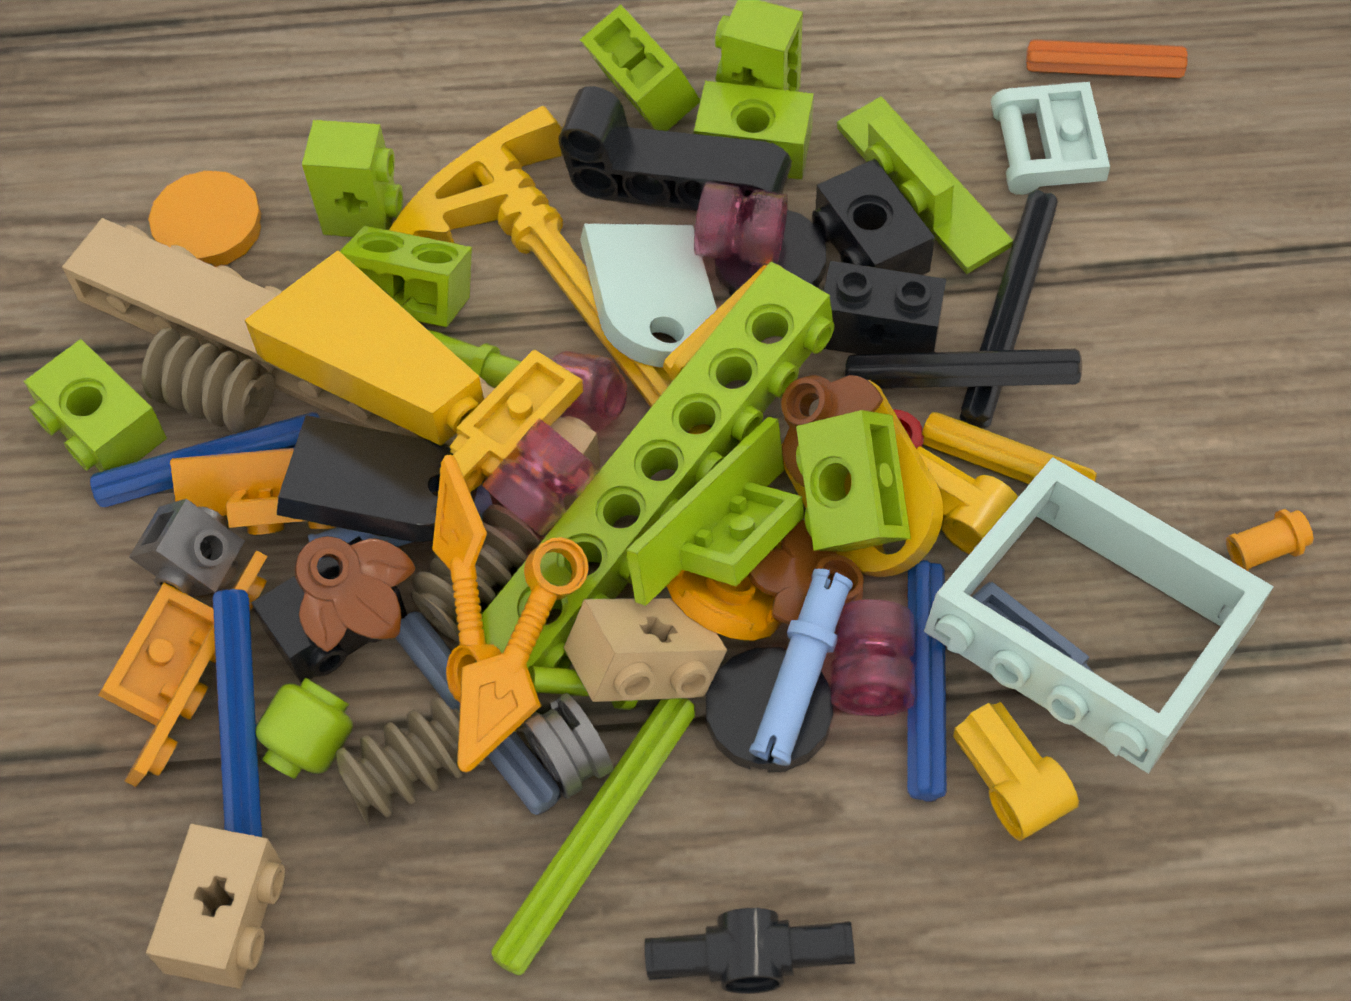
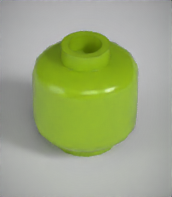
(303, 728)

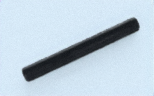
(1012, 299)

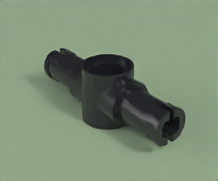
(749, 951)

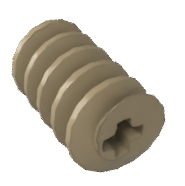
(206, 382)
(504, 547)
(402, 760)

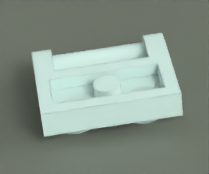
(1067, 131)

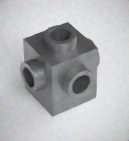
(189, 548)

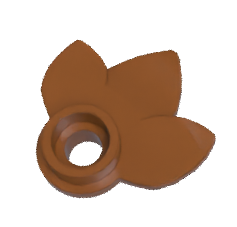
(835, 399)
(789, 569)
(360, 594)

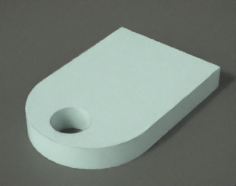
(646, 284)

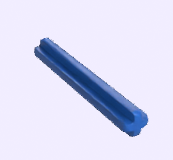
(155, 473)
(237, 712)
(928, 715)

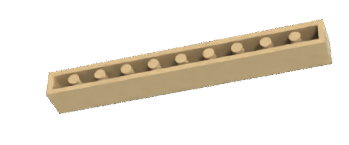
(168, 287)

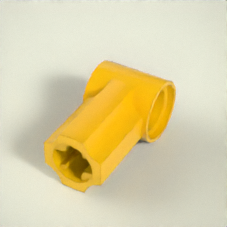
(968, 503)
(1022, 785)

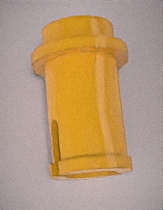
(1283, 535)

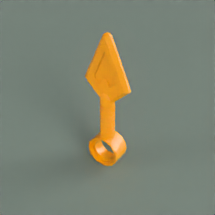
(457, 544)
(499, 690)

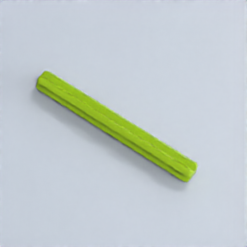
(592, 835)

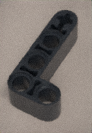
(658, 166)

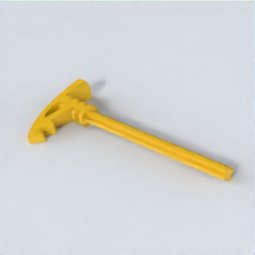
(524, 213)

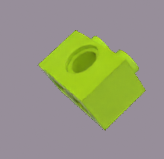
(759, 115)
(81, 383)
(875, 505)

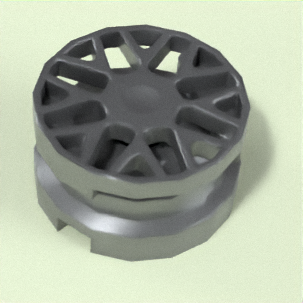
(567, 745)

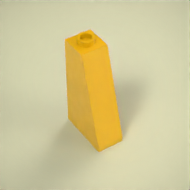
(365, 348)

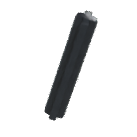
(968, 368)

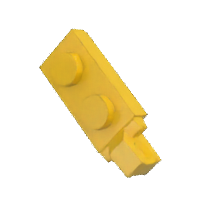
(495, 426)

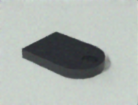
(363, 480)

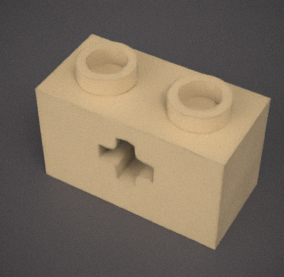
(642, 651)
(208, 873)

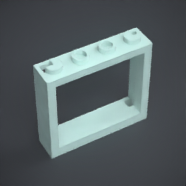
(1137, 544)

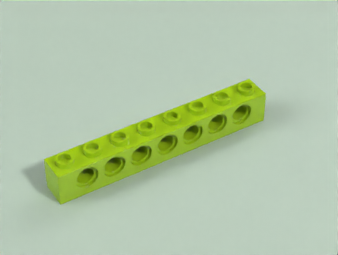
(772, 306)

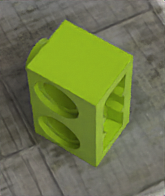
(640, 69)
(417, 272)

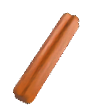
(1106, 58)

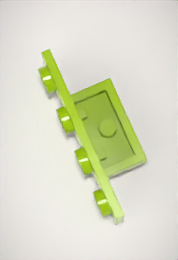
(927, 184)
(722, 522)

